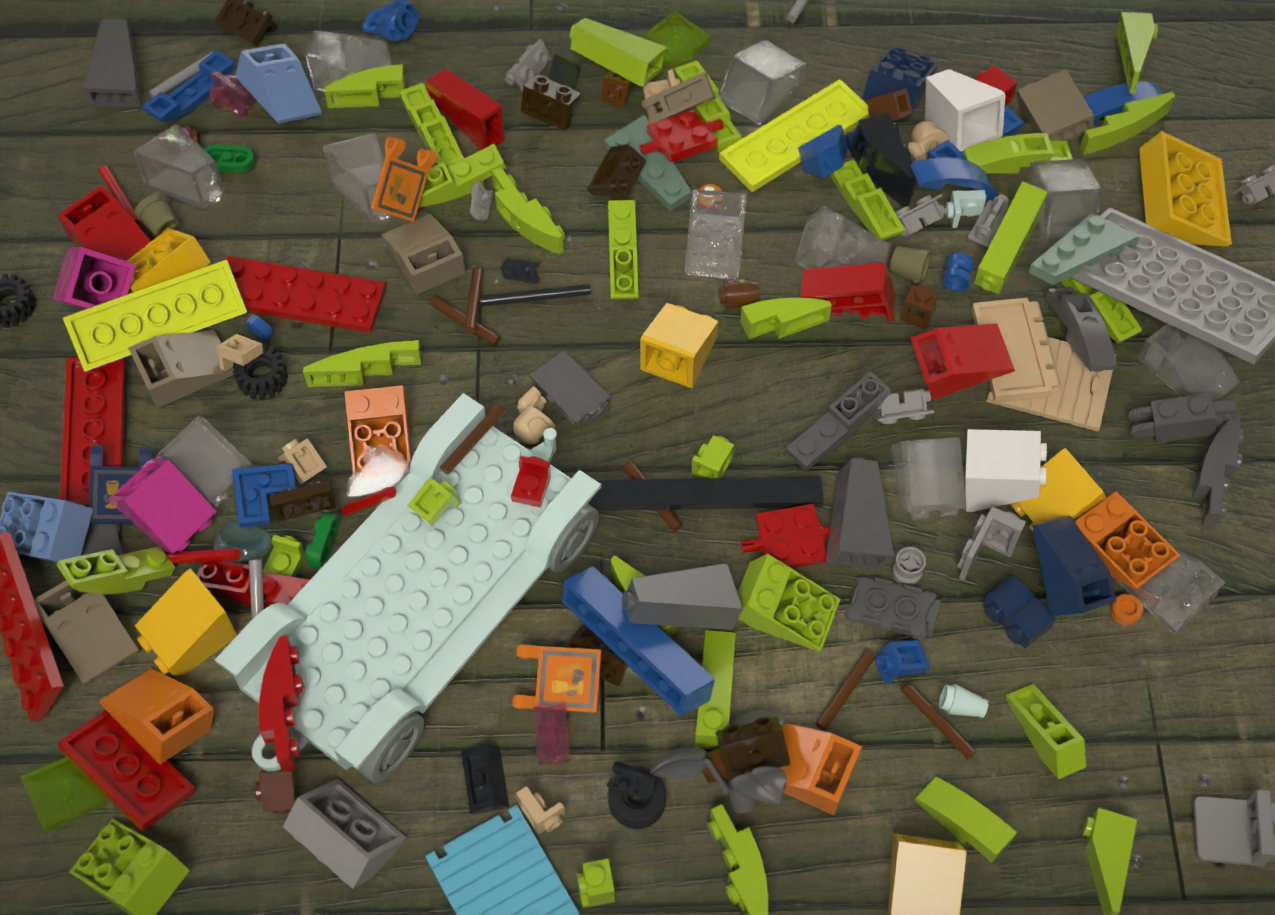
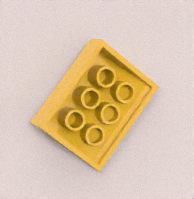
(1184, 191)

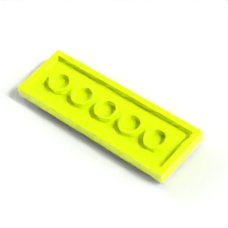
(775, 145)
(166, 308)

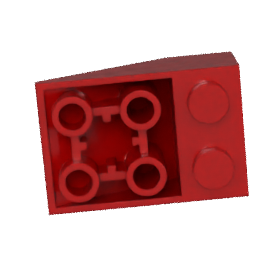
(103, 225)
(961, 357)

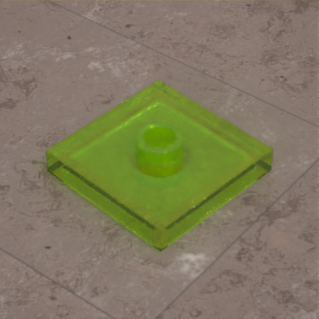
(680, 37)
(61, 794)

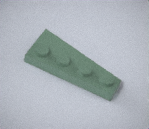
(658, 173)
(1082, 247)

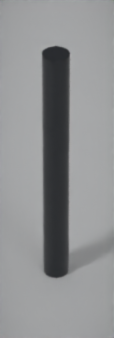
(535, 295)

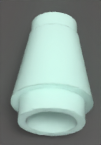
(960, 701)

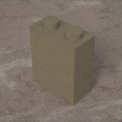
(1056, 107)

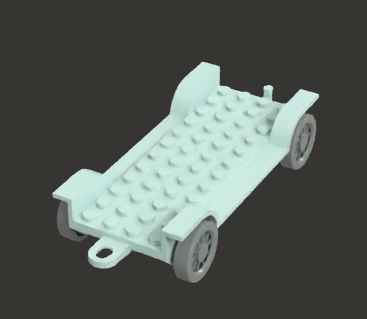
(415, 599)

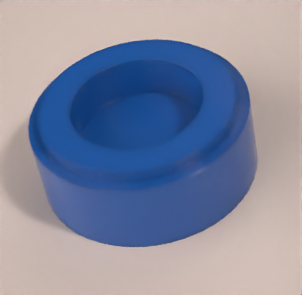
(259, 327)

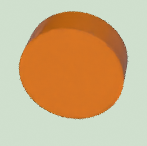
(1126, 609)

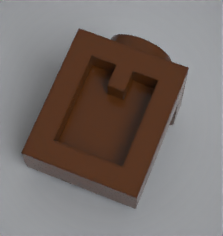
(616, 89)

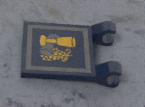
(105, 482)

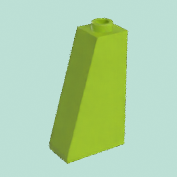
(618, 51)
(1011, 237)

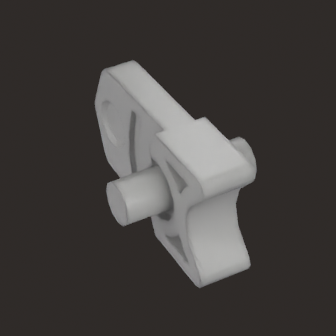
(480, 201)

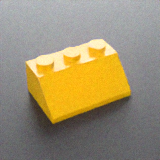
(166, 258)

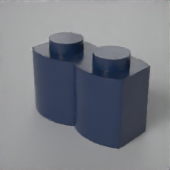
(1018, 612)

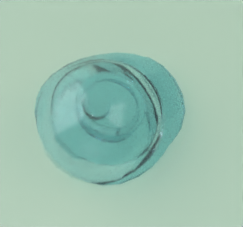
(249, 540)

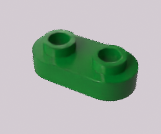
(232, 158)
(325, 535)

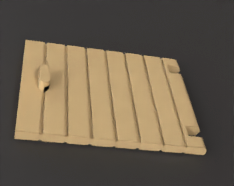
(1073, 401)

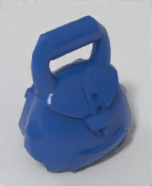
(393, 21)

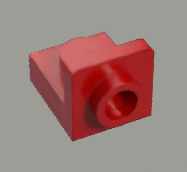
(531, 481)

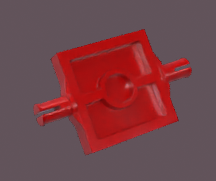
(681, 136)
(790, 536)

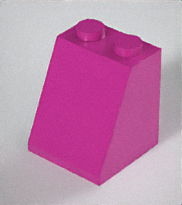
(92, 278)
(163, 505)

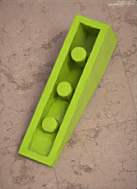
(1134, 41)
(719, 662)

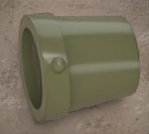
(156, 214)
(911, 263)

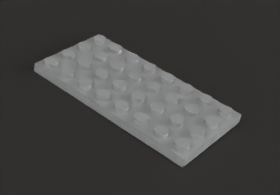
(1188, 289)

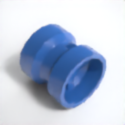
(958, 272)

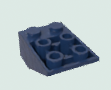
(900, 70)
(1071, 569)

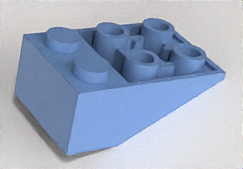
(277, 82)
(45, 526)

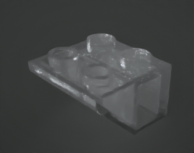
(381, 470)

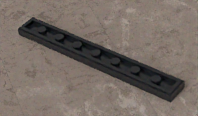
(707, 493)

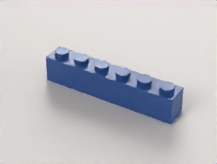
(641, 646)

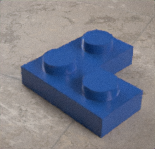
(254, 486)

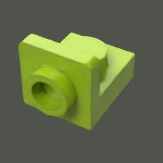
(433, 500)
(285, 557)

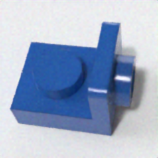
(901, 659)

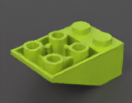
(786, 603)
(130, 870)

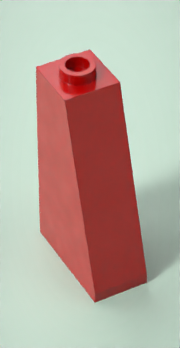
(467, 108)

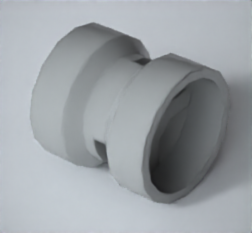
(911, 560)

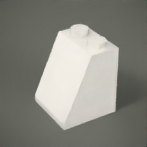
(964, 108)
(1003, 467)

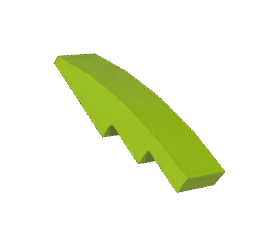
(712, 109)
(1133, 120)
(430, 124)
(867, 201)
(1115, 314)
(352, 366)

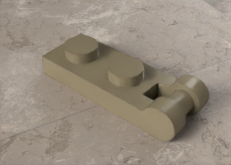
(679, 98)

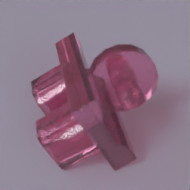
(228, 93)
(551, 734)

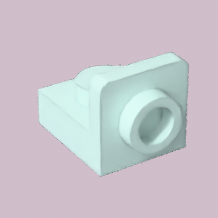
(965, 204)

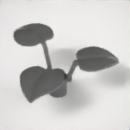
(761, 784)

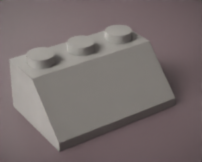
(343, 832)

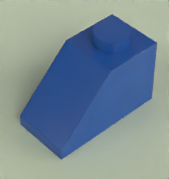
(824, 153)

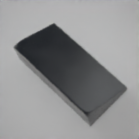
(564, 72)
(485, 779)

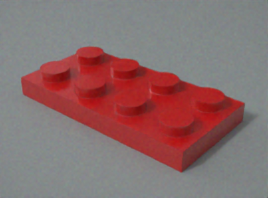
(125, 770)

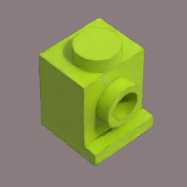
(713, 458)
(596, 884)

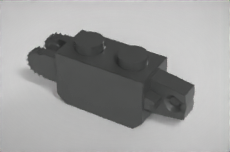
(1182, 417)

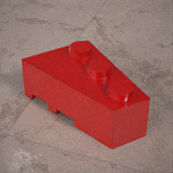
(852, 289)

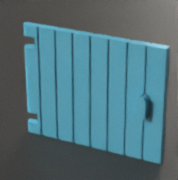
(500, 872)

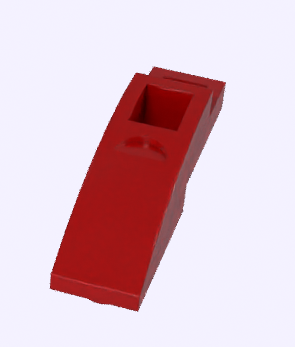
(233, 583)
(276, 701)

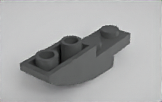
(1085, 328)
(840, 422)
(1215, 471)

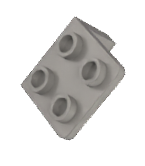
(997, 531)
(1235, 829)

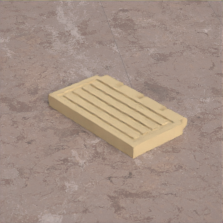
(1027, 347)

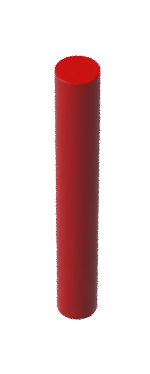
(117, 192)
(369, 501)
(205, 556)

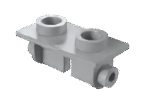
(530, 64)
(1254, 189)
(926, 209)
(989, 221)
(913, 406)

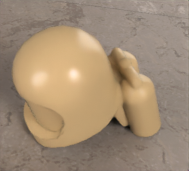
(924, 138)
(531, 421)

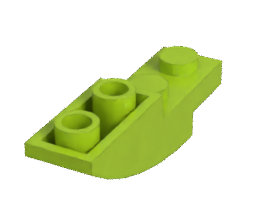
(1011, 153)
(457, 180)
(526, 216)
(623, 250)
(113, 573)
(748, 882)

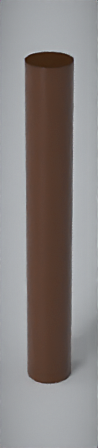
(473, 301)
(460, 317)
(472, 439)
(668, 516)
(845, 691)
(938, 721)

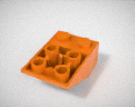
(377, 418)
(1126, 541)
(160, 713)
(818, 766)

